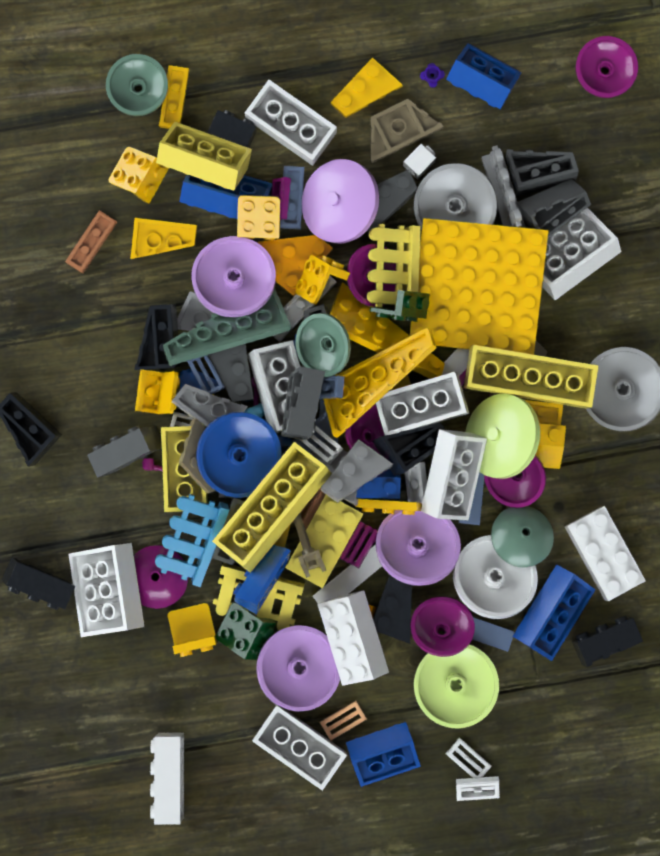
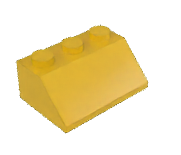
(551, 445)

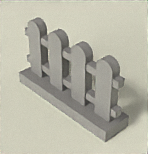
(499, 177)

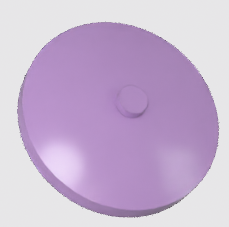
(340, 201)
(233, 276)
(417, 547)
(297, 668)

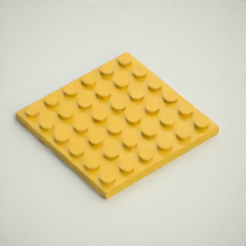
(481, 284)

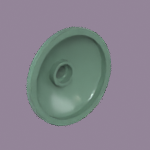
(132, 72)
(314, 344)
(515, 546)

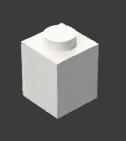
(419, 161)

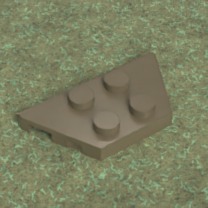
(399, 128)
(188, 457)

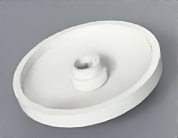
(491, 584)

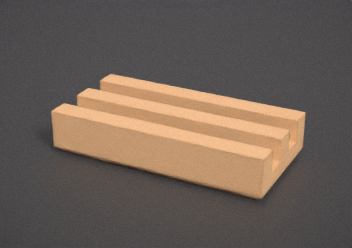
(358, 711)

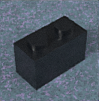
(232, 129)

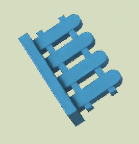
(200, 530)

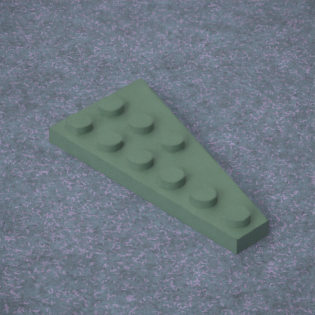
(228, 332)

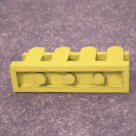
(406, 259)
(291, 589)

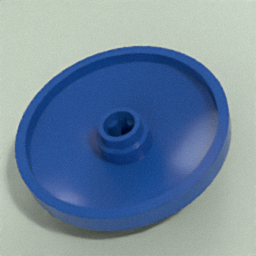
(237, 453)

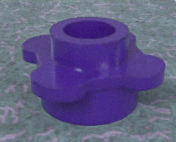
(432, 69)

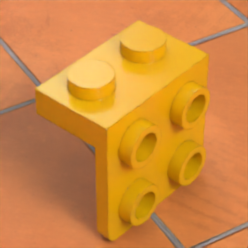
(138, 174)
(258, 217)
(316, 276)
(156, 392)
(192, 629)

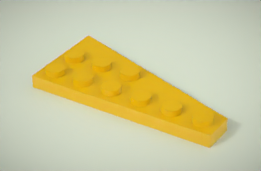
(374, 331)
(375, 377)

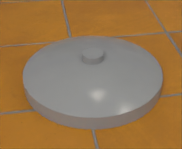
(456, 194)
(625, 389)

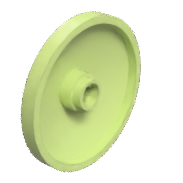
(510, 432)
(456, 688)

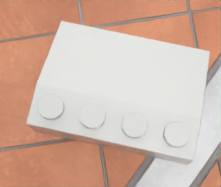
(577, 252)
(106, 590)

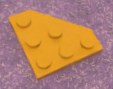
(291, 255)

